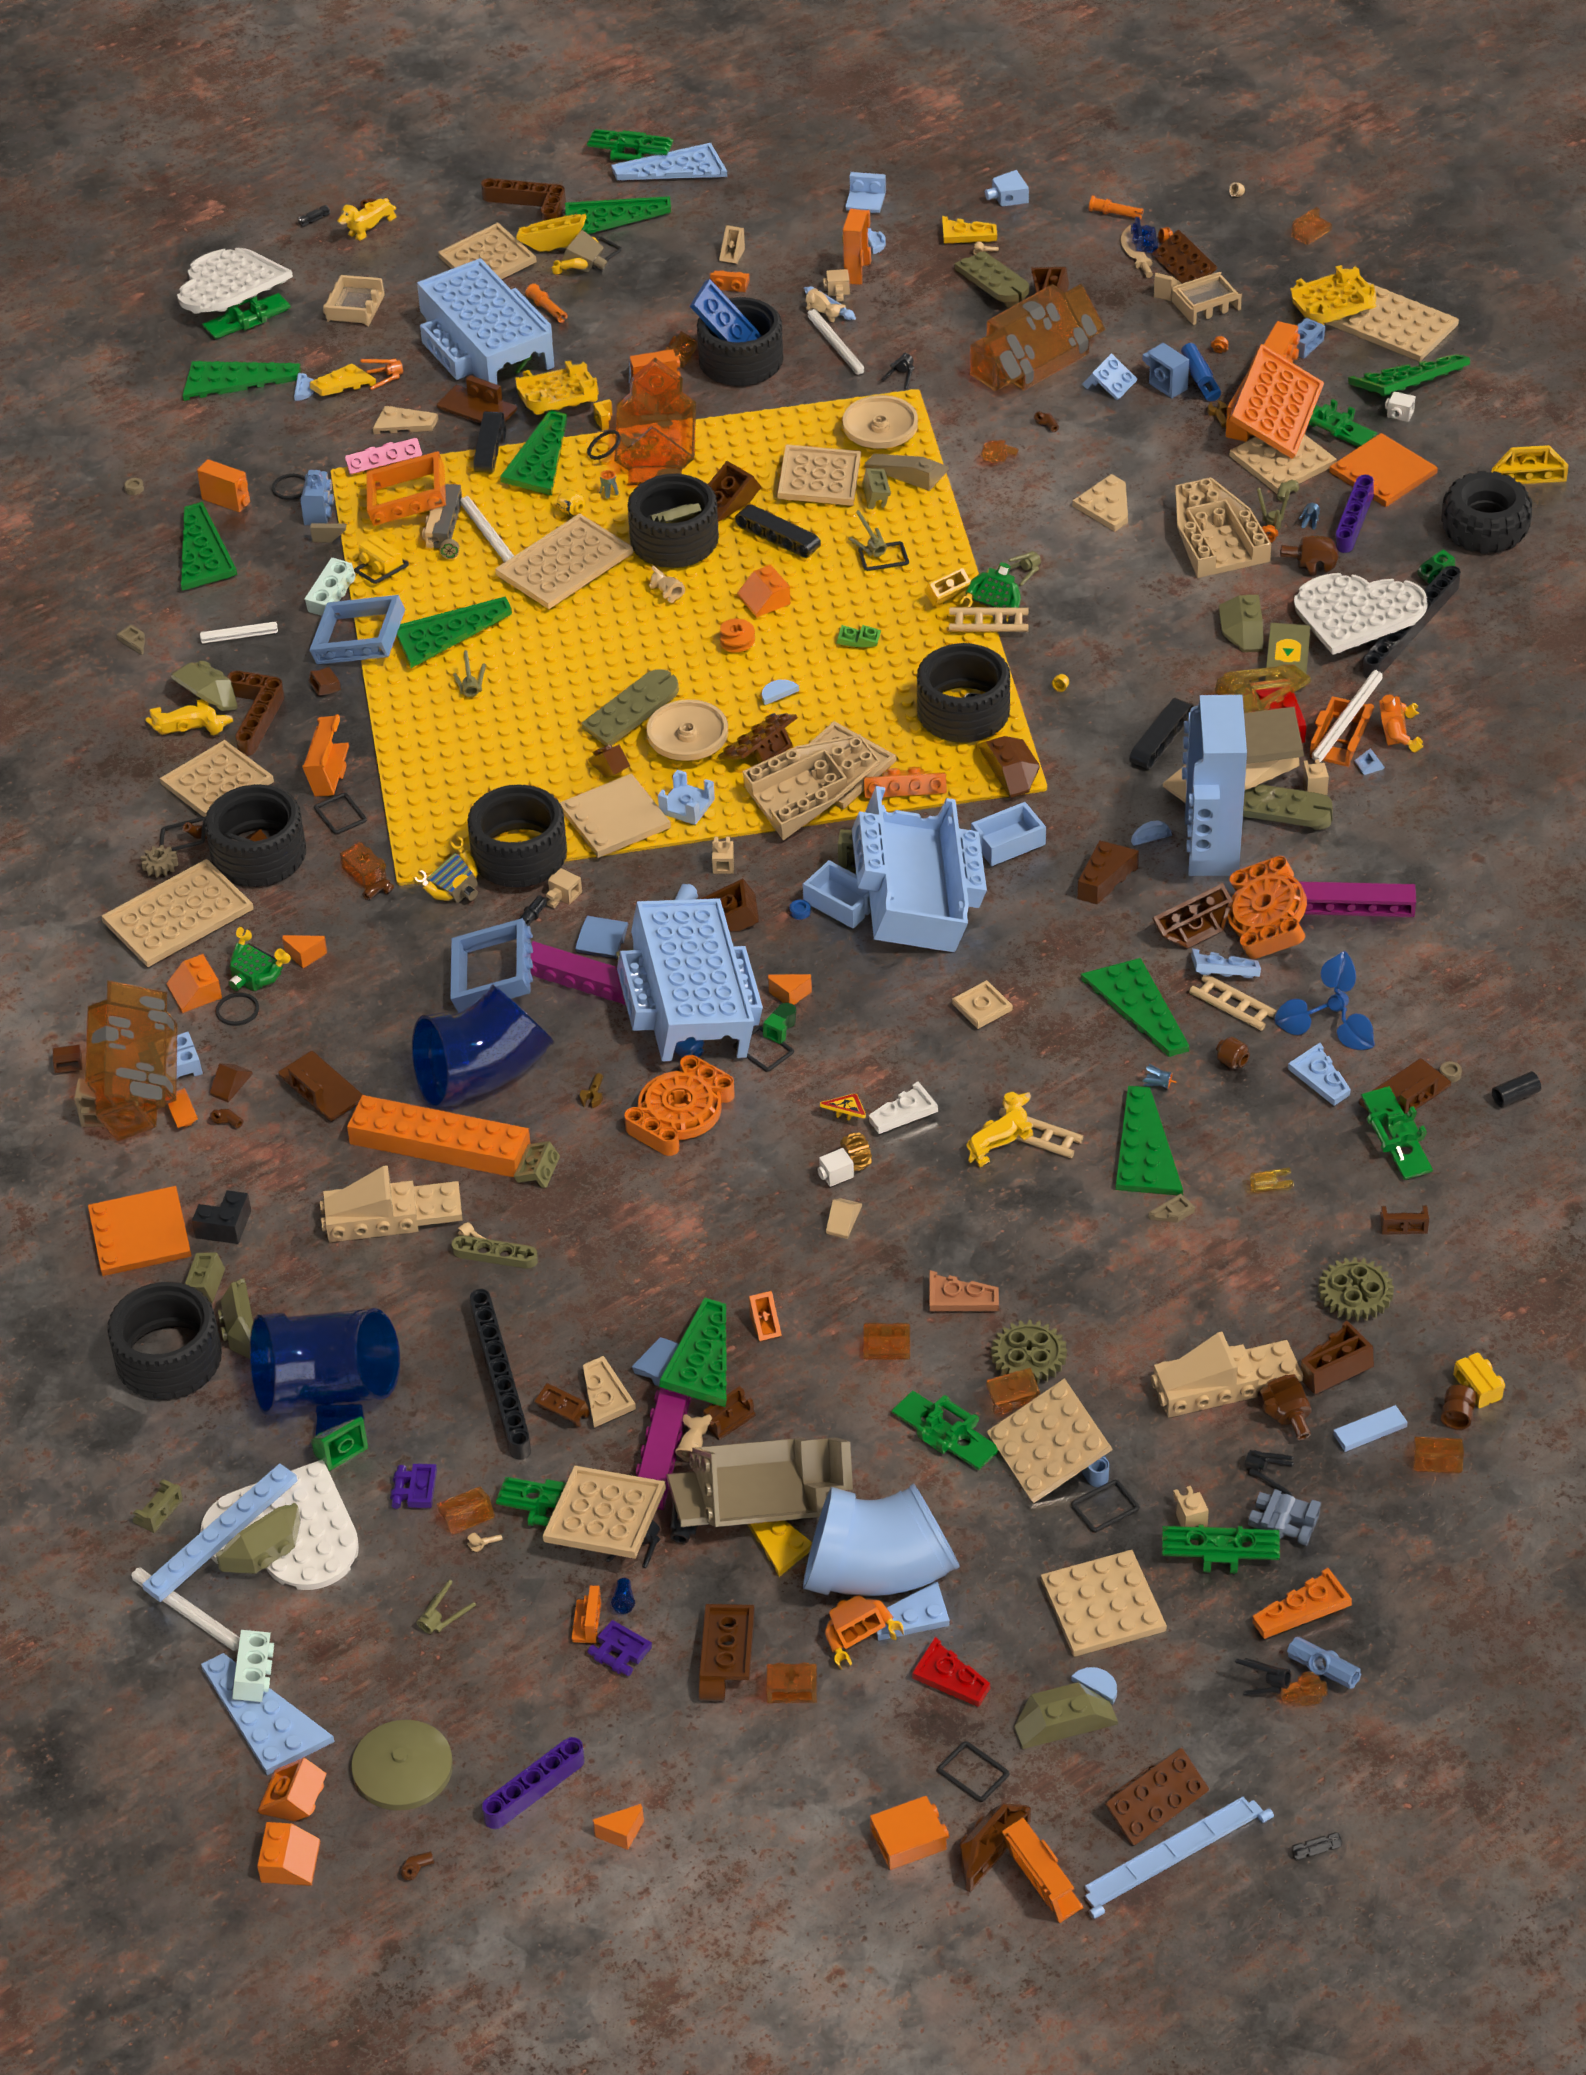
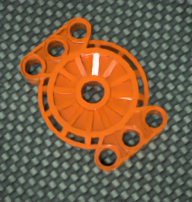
(1267, 907)
(679, 1105)

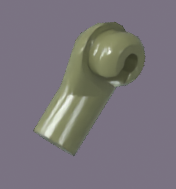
(1292, 485)

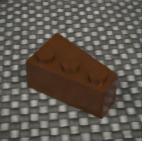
(1047, 276)
(1105, 870)
(1337, 1359)

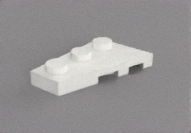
(907, 1108)

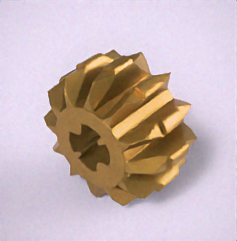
(857, 1149)

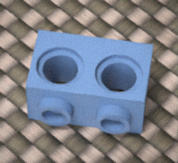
(1310, 336)

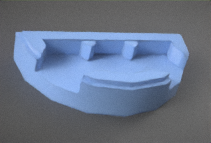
(876, 241)
(303, 387)
(778, 689)
(1150, 831)
(1097, 1681)

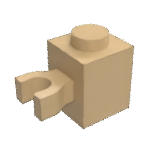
(837, 283)
(1315, 777)
(723, 856)
(563, 887)
(1191, 1508)

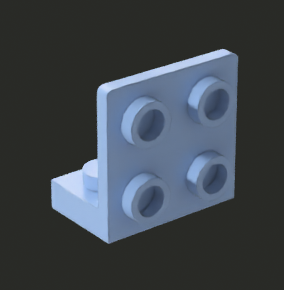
(866, 191)
(1112, 376)

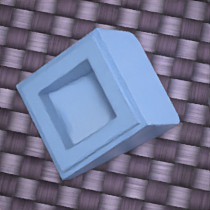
(1369, 762)

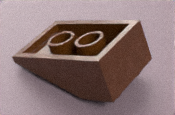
(733, 489)
(738, 905)

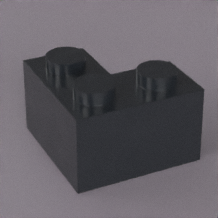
(223, 1222)

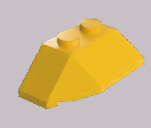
(552, 233)
(1533, 465)

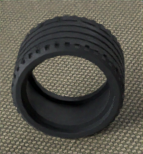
(743, 361)
(672, 543)
(963, 717)
(254, 809)
(517, 809)
(155, 1308)

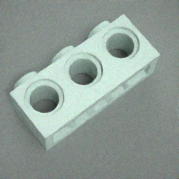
(330, 585)
(253, 1666)

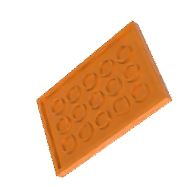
(1276, 401)

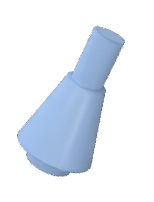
(687, 892)

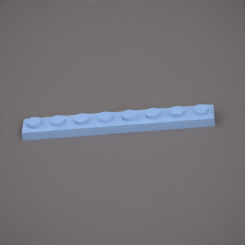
(219, 1532)

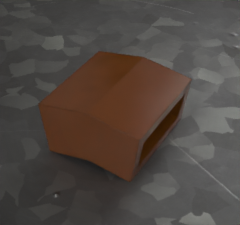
(324, 681)
(67, 1058)

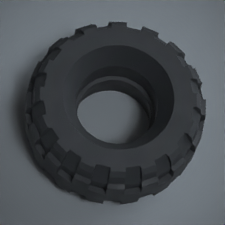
(1486, 512)

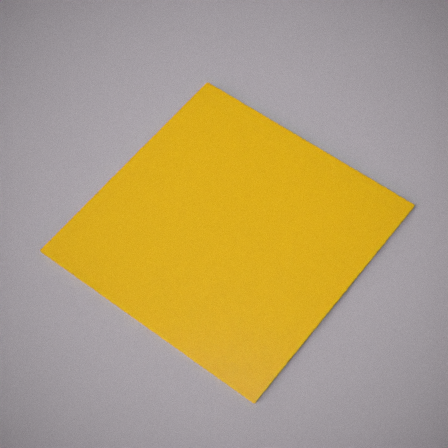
(570, 660)

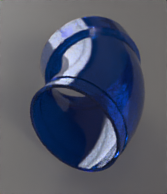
(474, 1049)
(322, 1359)

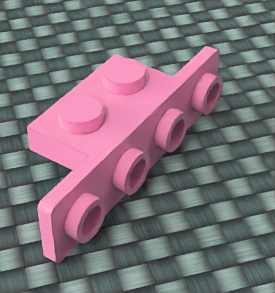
(383, 456)

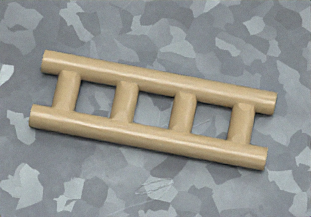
(980, 627)
(1237, 1012)
(1050, 1130)

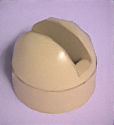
(1236, 189)

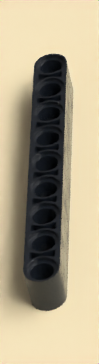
(1393, 644)
(500, 1374)

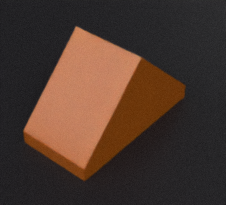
(304, 949)
(790, 987)
(764, 1316)
(619, 1827)

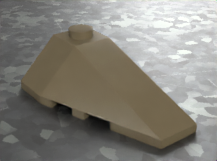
(909, 469)

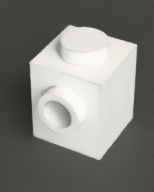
(1400, 406)
(836, 1167)

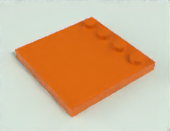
(1391, 466)
(139, 1231)

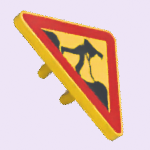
(846, 1104)

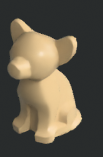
(818, 301)
(670, 586)
(693, 1438)

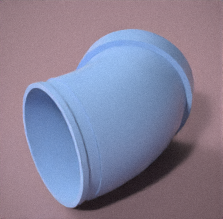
(876, 1545)

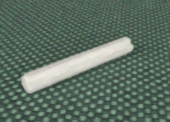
(238, 632)

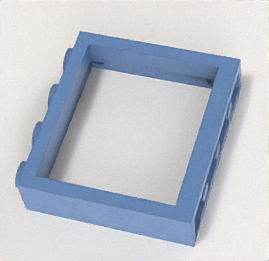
(362, 648)
(485, 938)

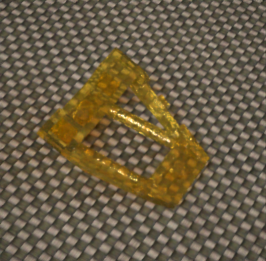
(1238, 684)

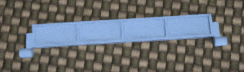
(1171, 1852)

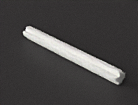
(836, 342)
(486, 528)
(1347, 716)
(193, 1614)

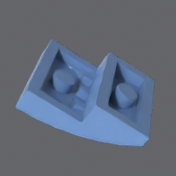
(601, 937)
(655, 1360)

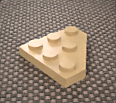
(1105, 503)

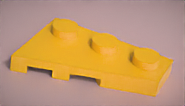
(960, 231)

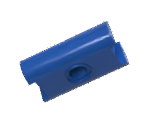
(1201, 372)

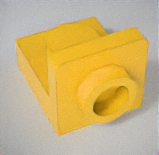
(603, 413)

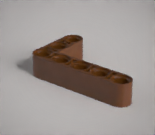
(548, 196)
(267, 697)

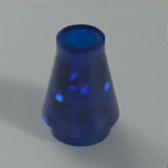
(623, 1597)

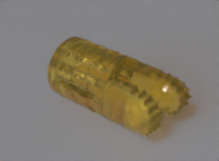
(1268, 1180)

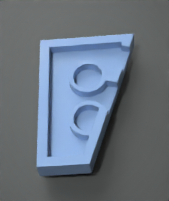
(1226, 967)
(1319, 1073)
(918, 1612)

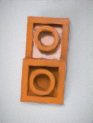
(182, 1109)

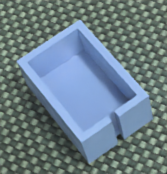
(1010, 833)
(837, 894)

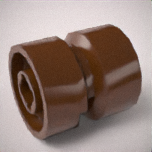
(1458, 1407)

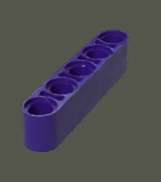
(1354, 513)
(528, 1793)

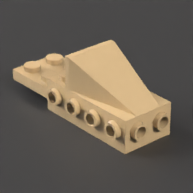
(384, 1208)
(1220, 1374)

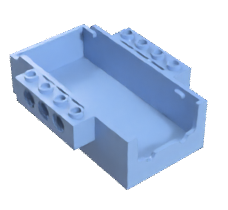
(480, 322)
(1214, 784)
(918, 873)
(688, 976)

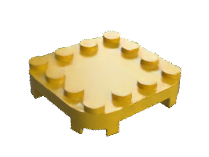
(1334, 296)
(557, 388)

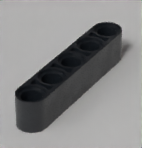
(777, 531)
(1160, 733)

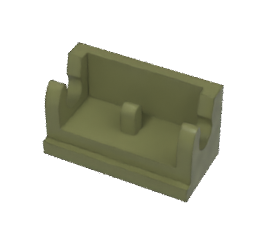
(875, 487)
(846, 850)
(206, 1274)
(159, 1506)

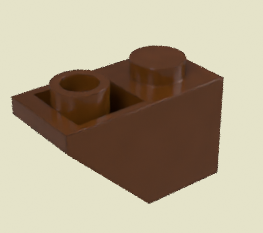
(609, 760)

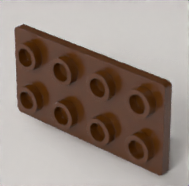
(1183, 258)
(476, 399)
(764, 739)
(321, 1085)
(1415, 1085)
(1156, 1796)

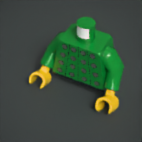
(994, 589)
(253, 966)

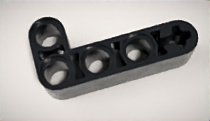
(491, 433)

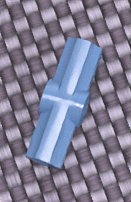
(1312, 1657)

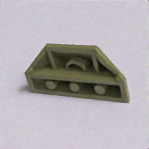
(1243, 622)
(207, 684)
(237, 1317)
(261, 1542)
(1062, 1714)

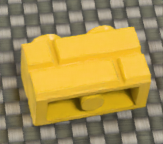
(380, 555)
(947, 586)
(1478, 1376)

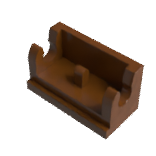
(1404, 1222)
(562, 1404)
(729, 1418)

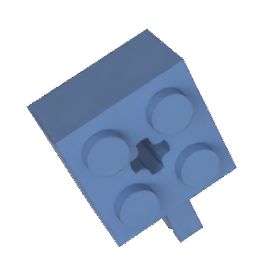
(1167, 370)
(316, 497)

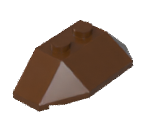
(1011, 763)
(1195, 918)
(987, 1843)

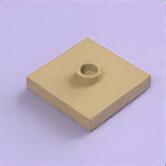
(982, 1004)

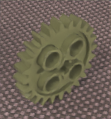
(1356, 1289)
(1029, 1348)

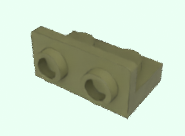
(537, 1163)

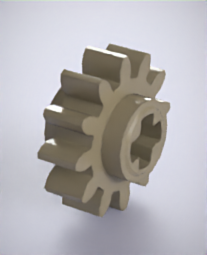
(159, 861)

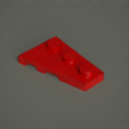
(948, 1674)

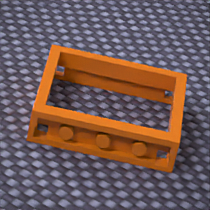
(403, 472)

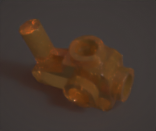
(997, 451)
(1307, 1691)

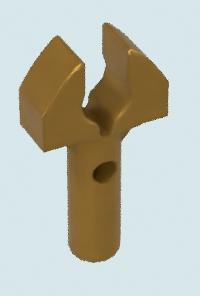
(1222, 408)
(593, 1092)

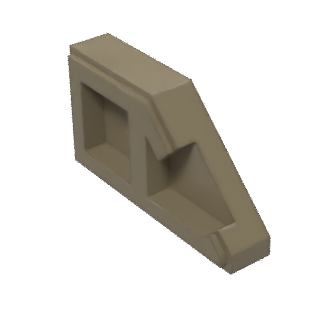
(326, 532)
(132, 638)
(1173, 1210)

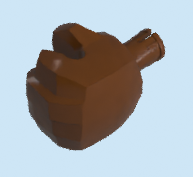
(1311, 550)
(1287, 1403)

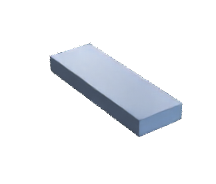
(1370, 1428)

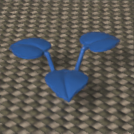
(1341, 974)

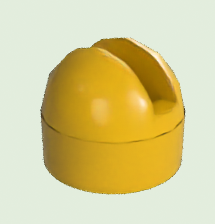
(1060, 682)

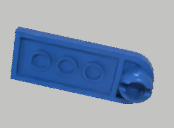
(722, 315)

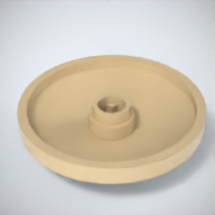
(880, 421)
(687, 730)

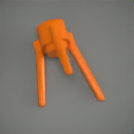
(393, 367)

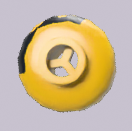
(571, 502)

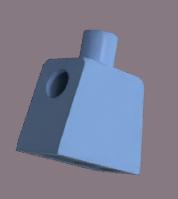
(1008, 189)

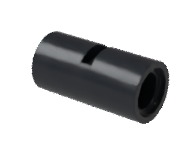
(1516, 1089)

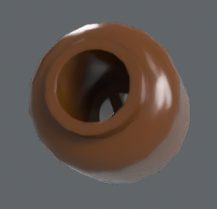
(1232, 1052)

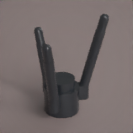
(903, 364)
(1259, 1460)
(678, 1533)
(650, 1537)
(1275, 1676)

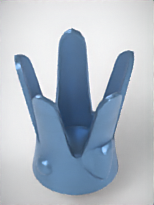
(607, 478)
(1310, 511)
(1158, 1078)

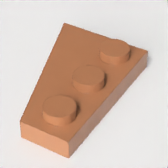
(956, 1295)

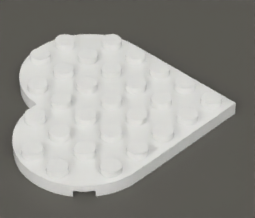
(228, 279)
(1353, 611)
(325, 1535)

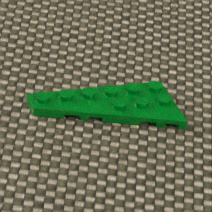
(618, 212)
(539, 457)
(436, 633)
(700, 1359)

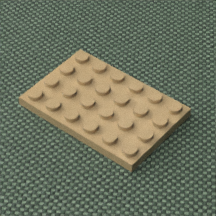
(1399, 325)
(564, 561)
(177, 912)

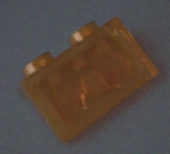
(1310, 227)
(683, 347)
(886, 1341)
(1012, 1390)
(1438, 1454)
(466, 1510)

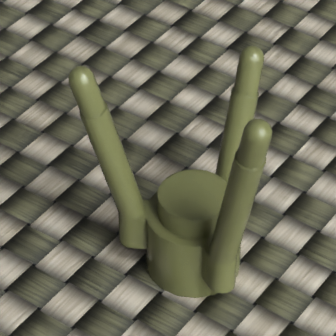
(1274, 517)
(876, 545)
(1029, 561)
(470, 686)
(431, 1617)

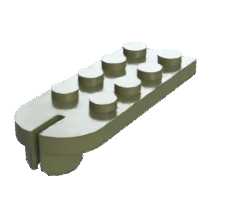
(994, 278)
(632, 706)
(1288, 806)

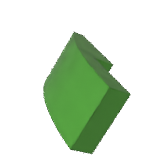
(858, 638)

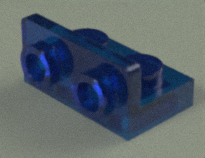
(1144, 237)
(334, 1415)

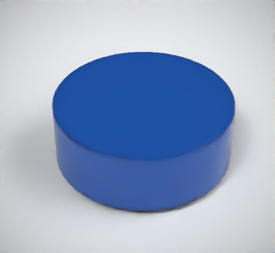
(800, 909)

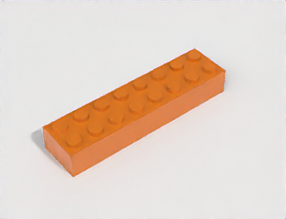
(1284, 342)
(438, 1136)

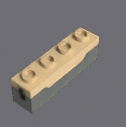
(442, 520)

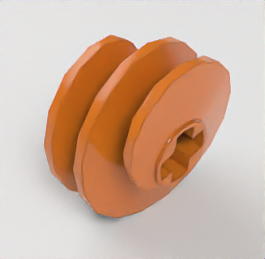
(737, 635)

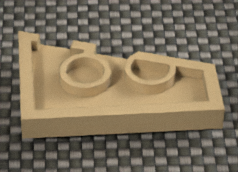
(402, 419)
(605, 1392)

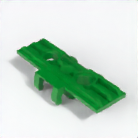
(657, 144)
(244, 320)
(1338, 424)
(1387, 1112)
(942, 1434)
(515, 1492)
(1220, 1544)

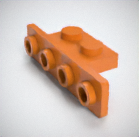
(906, 782)

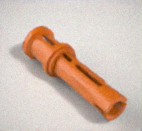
(1107, 206)
(542, 299)

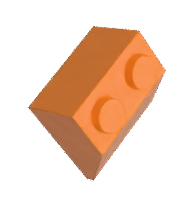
(765, 591)
(194, 984)
(293, 1791)
(287, 1855)

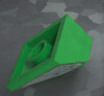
(340, 1443)

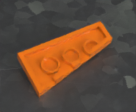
(1311, 1602)

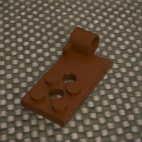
(725, 1661)

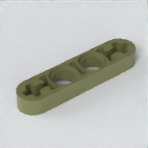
(493, 1254)

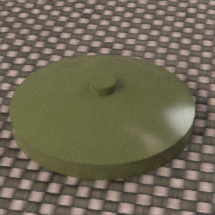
(402, 1765)

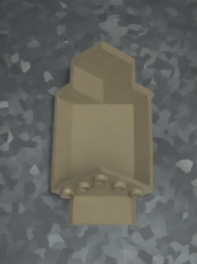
(760, 1481)

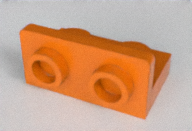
(730, 280)
(587, 1617)

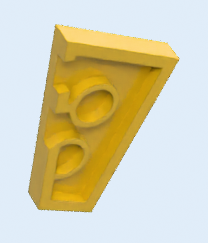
(342, 378)
(781, 1543)

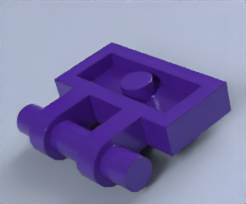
(421, 1487)
(625, 1643)

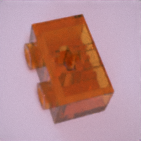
(363, 865)
(792, 1683)

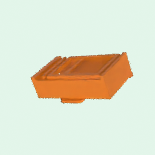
(856, 244)
(1335, 709)
(325, 760)
(1041, 1869)

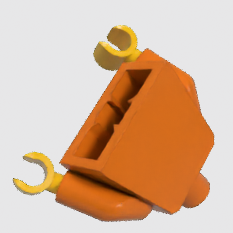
(1394, 722)
(855, 1621)

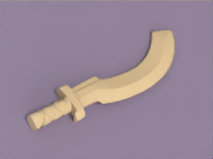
(1141, 259)

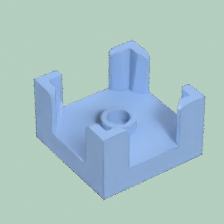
(686, 801)

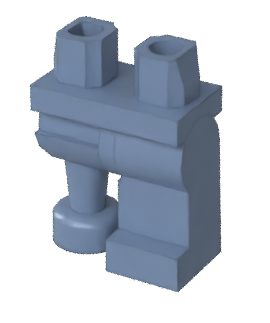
(1286, 1514)

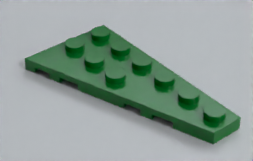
(235, 376)
(1403, 376)
(203, 550)
(1138, 1000)
(1144, 1153)

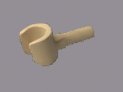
(979, 247)
(468, 1230)
(477, 1543)

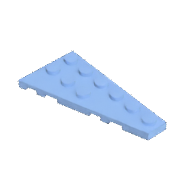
(689, 162)
(271, 1727)

